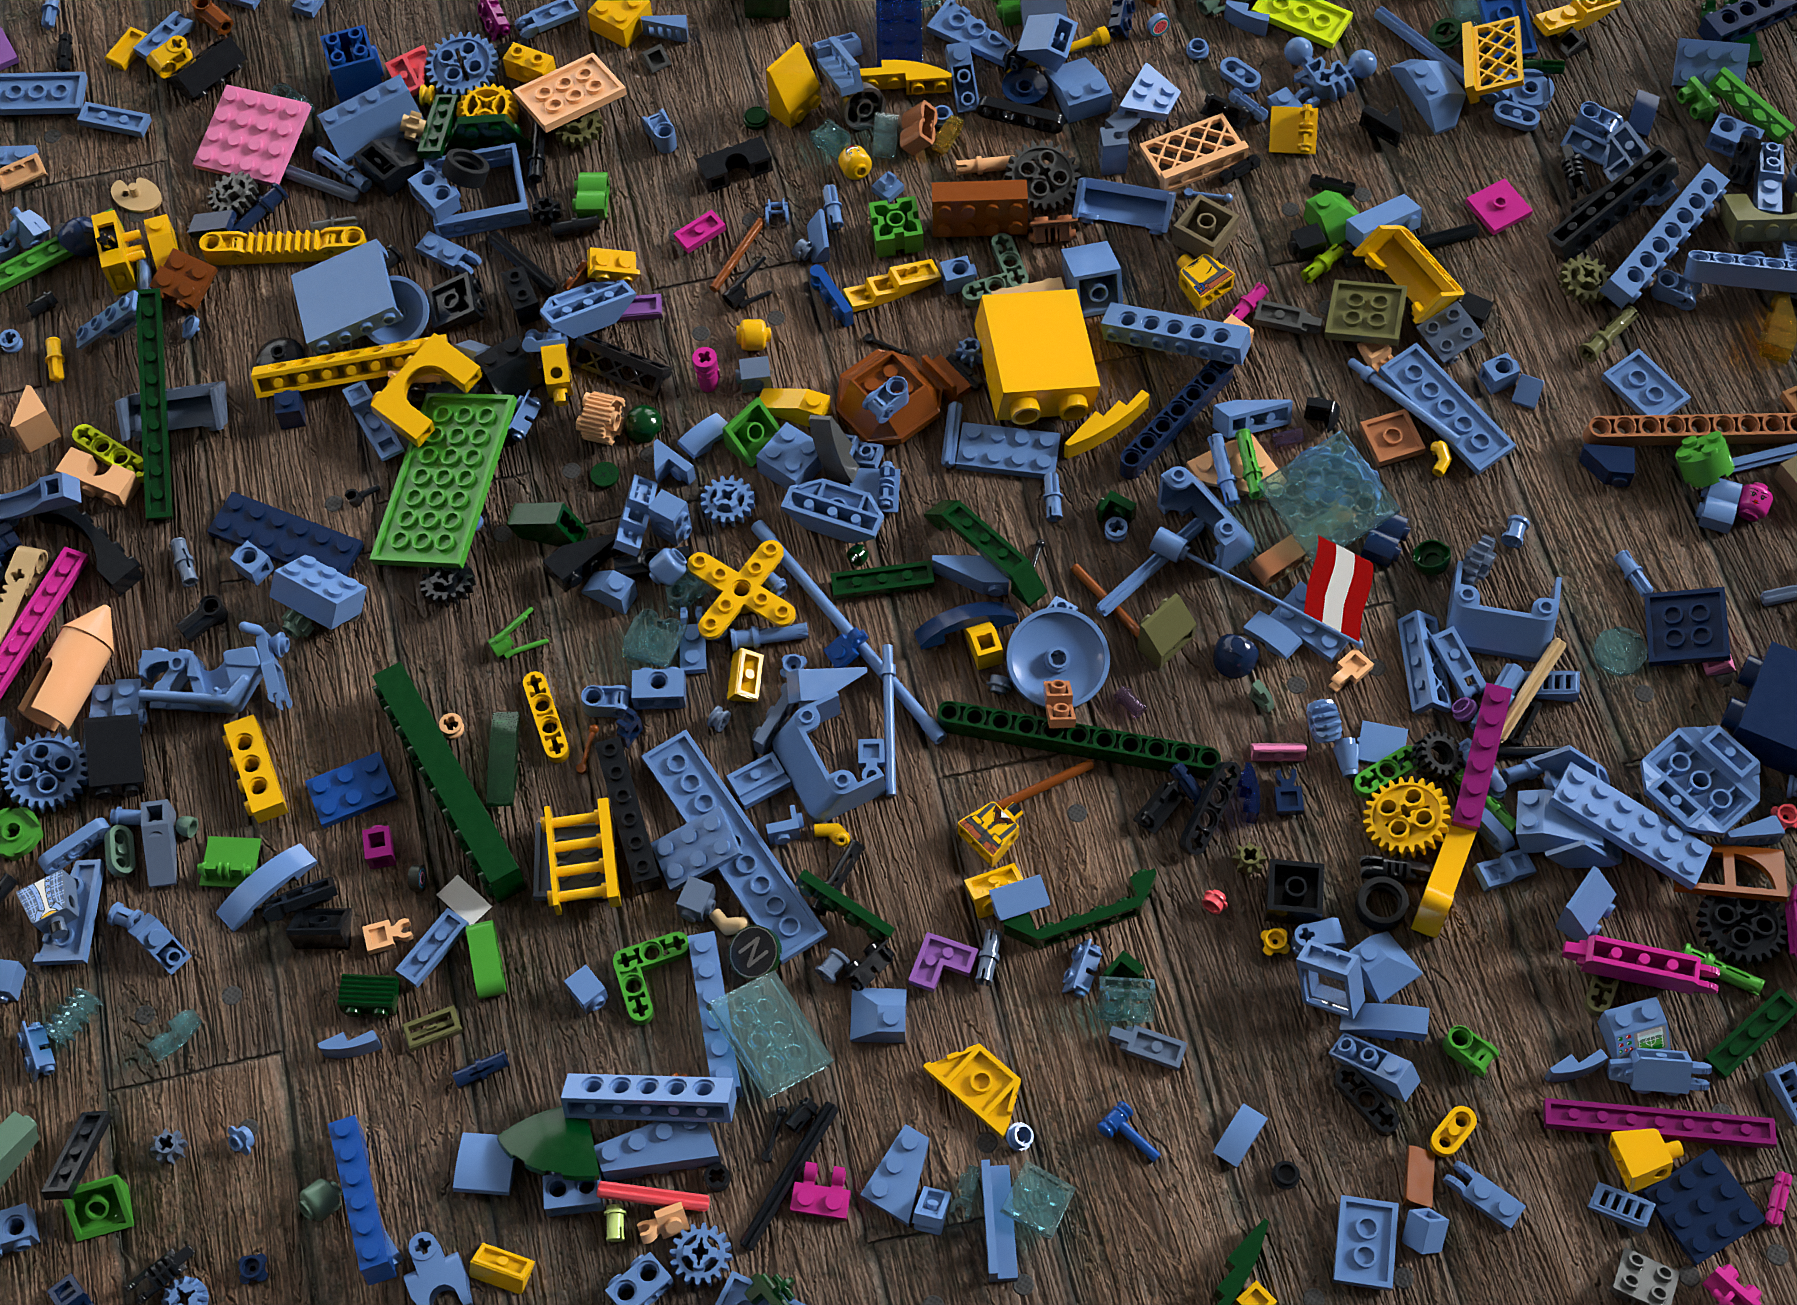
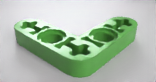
(635, 970)

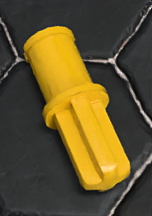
(54, 359)

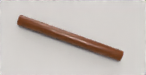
(737, 255)
(1094, 587)
(1046, 784)

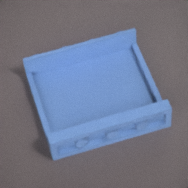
(345, 297)

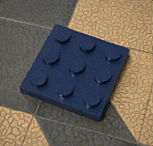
(1687, 626)
(1703, 1207)

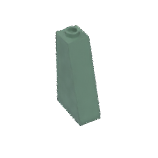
(17, 1138)

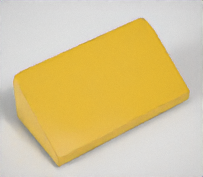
(745, 676)
(501, 1268)

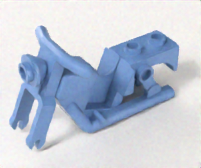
(222, 689)

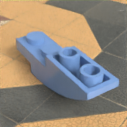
(1768, 178)

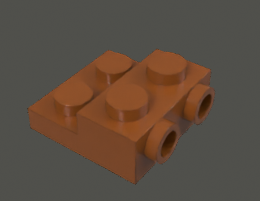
(184, 279)

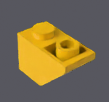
(984, 645)

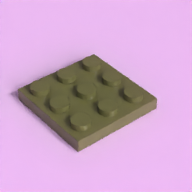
(1366, 312)

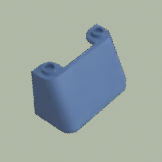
(1185, 493)

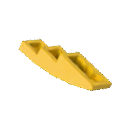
(889, 287)
(1102, 428)

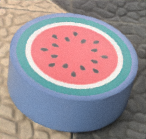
(1158, 24)

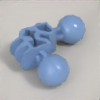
(1327, 82)

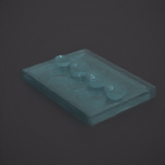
(769, 1034)

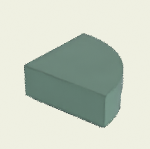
(1261, 696)

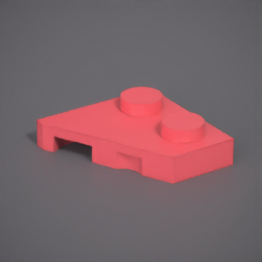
(411, 68)

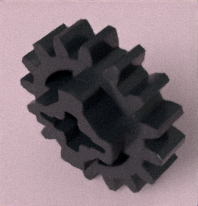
(447, 585)

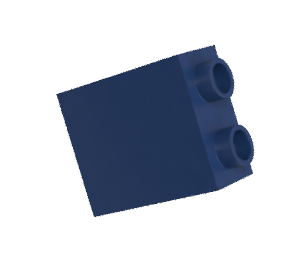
(1768, 715)

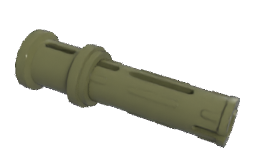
(1603, 339)

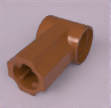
(210, 14)

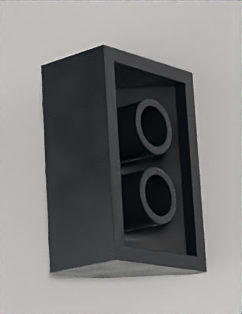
(207, 68)

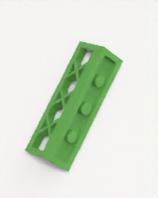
(1751, 105)

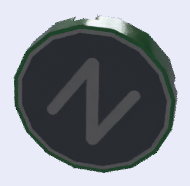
(755, 952)

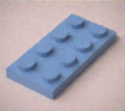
(1007, 450)

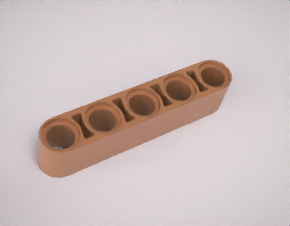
(1278, 561)

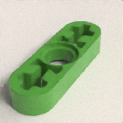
(1367, 774)

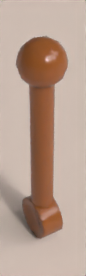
(581, 767)

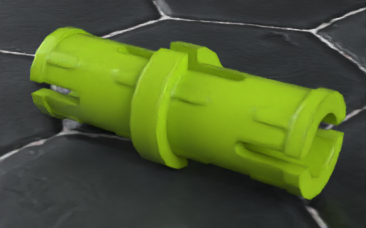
(1322, 263)

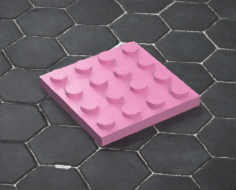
(252, 135)

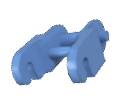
(768, 212)

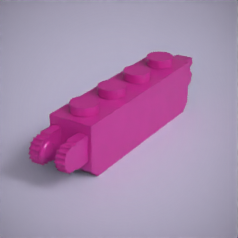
(1641, 964)

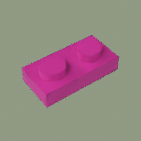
(699, 231)

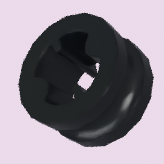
(717, 1169)

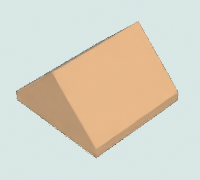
(32, 422)

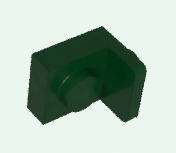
(1117, 505)

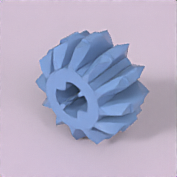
(1324, 721)

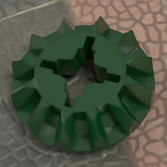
(1441, 28)

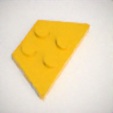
(979, 1084)

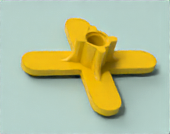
(734, 583)

